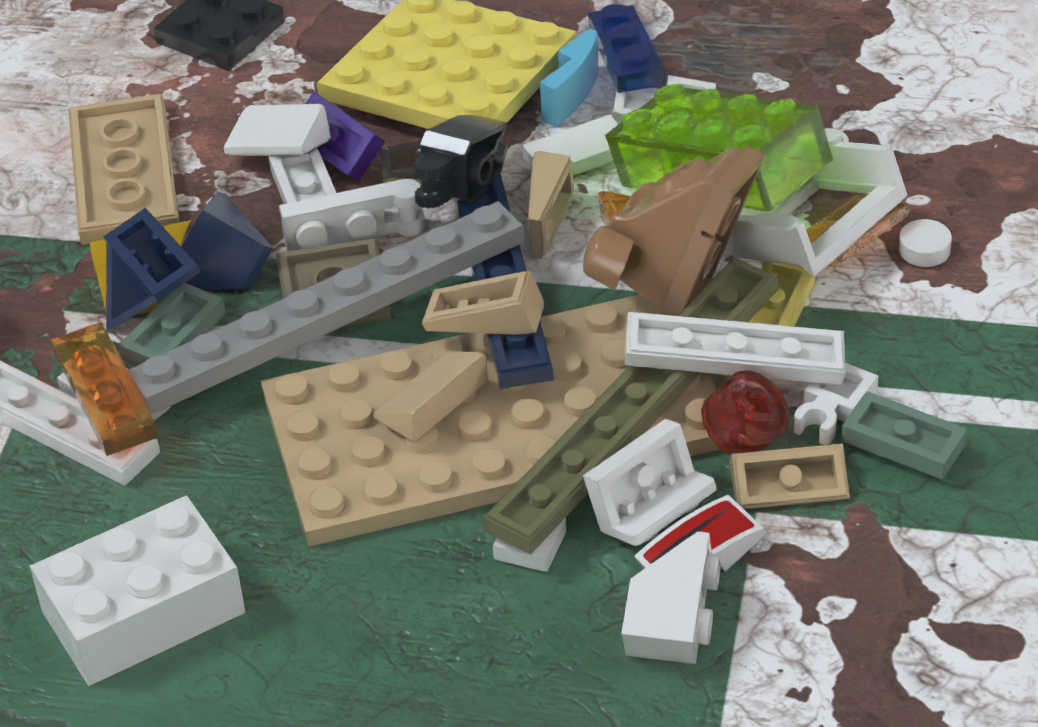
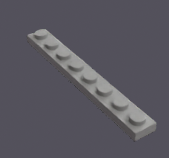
(325, 306)

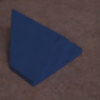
(225, 247)
(142, 267)

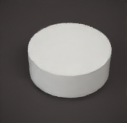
(925, 243)

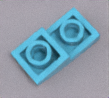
(571, 83)

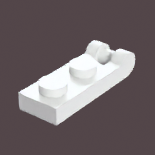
(352, 215)

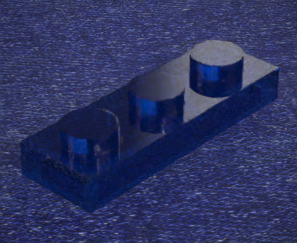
(626, 48)

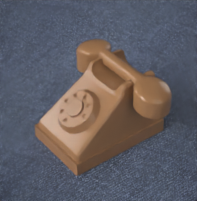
(674, 230)

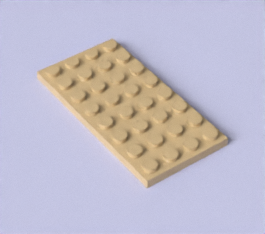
(365, 477)

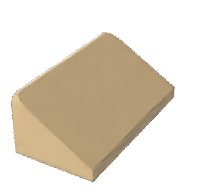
(434, 393)
(789, 476)

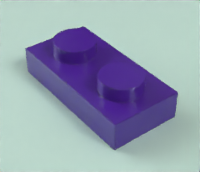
(351, 143)

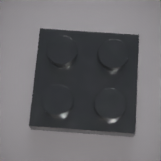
(219, 29)

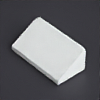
(278, 130)

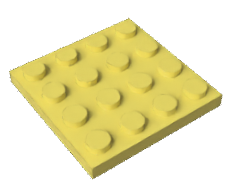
(445, 62)

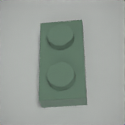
(172, 323)
(904, 435)

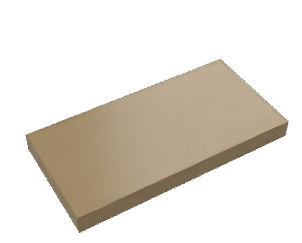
(121, 164)

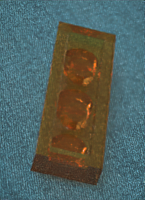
(104, 389)

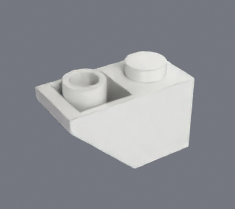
(667, 603)

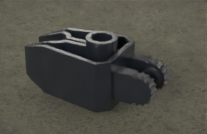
(459, 160)

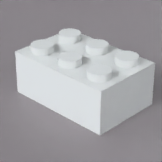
(138, 589)

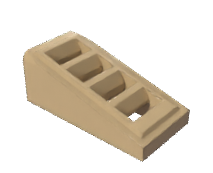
(549, 198)
(487, 306)

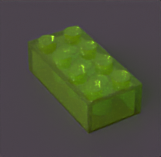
(705, 123)

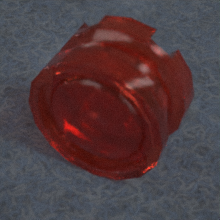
(745, 413)

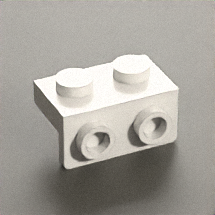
(646, 485)

